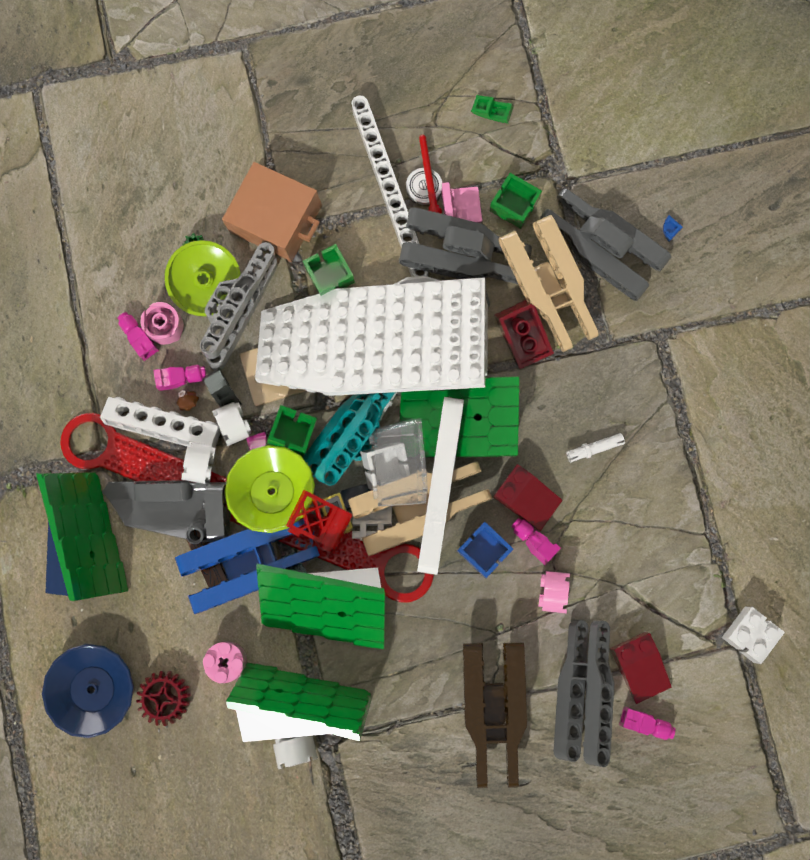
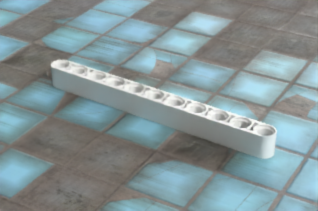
(380, 164)

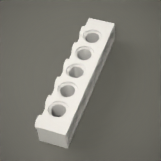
(116, 406)

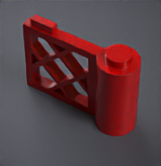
(330, 530)

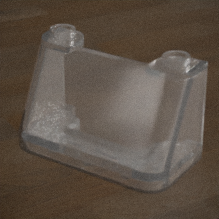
(400, 464)

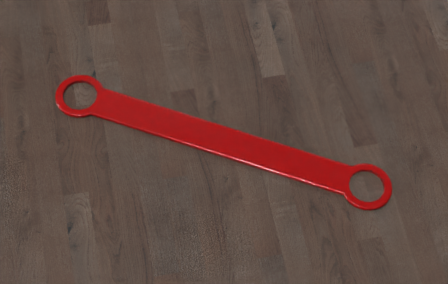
(147, 463)

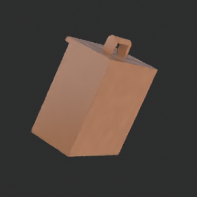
(273, 211)

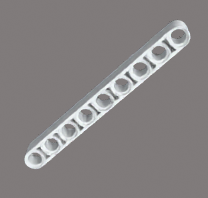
(440, 486)

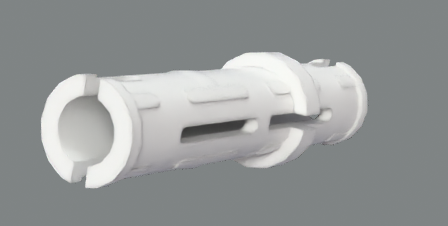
(587, 450)

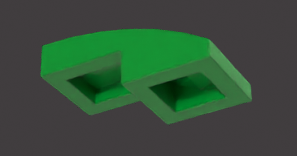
(491, 109)

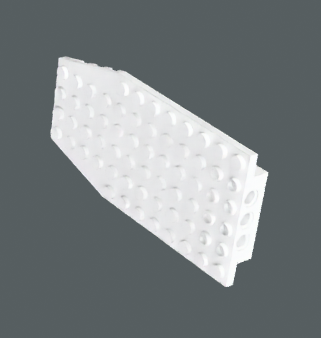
(378, 339)

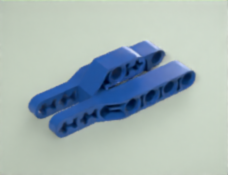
(239, 570)

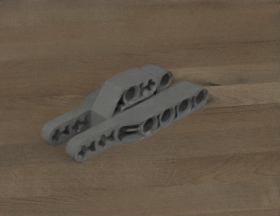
(459, 237)
(616, 237)
(598, 696)

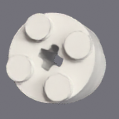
(231, 424)
(197, 462)
(294, 751)

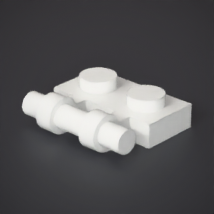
(380, 518)

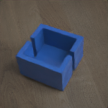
(485, 550)

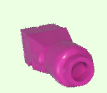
(136, 336)
(177, 376)
(535, 541)
(646, 724)

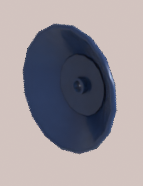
(68, 693)

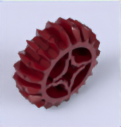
(161, 706)

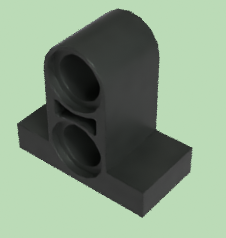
(220, 388)

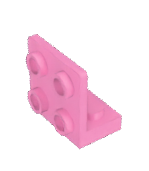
(461, 203)

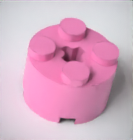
(154, 317)
(555, 592)
(214, 658)

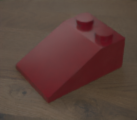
(524, 333)
(528, 497)
(641, 667)

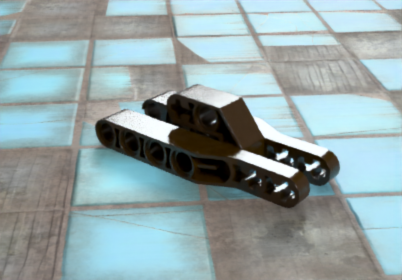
(485, 711)

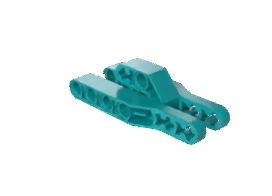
(349, 439)

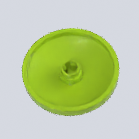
(196, 272)

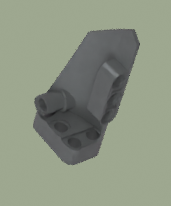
(173, 508)

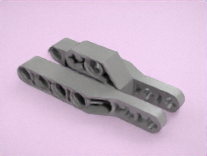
(249, 290)

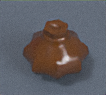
(187, 400)

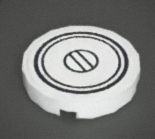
(417, 187)

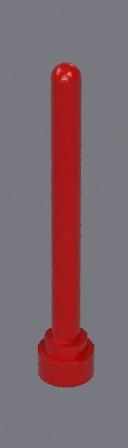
(428, 175)

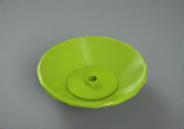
(256, 475)

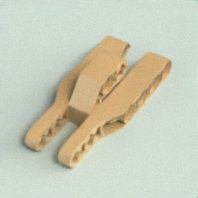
(541, 284)
(411, 517)

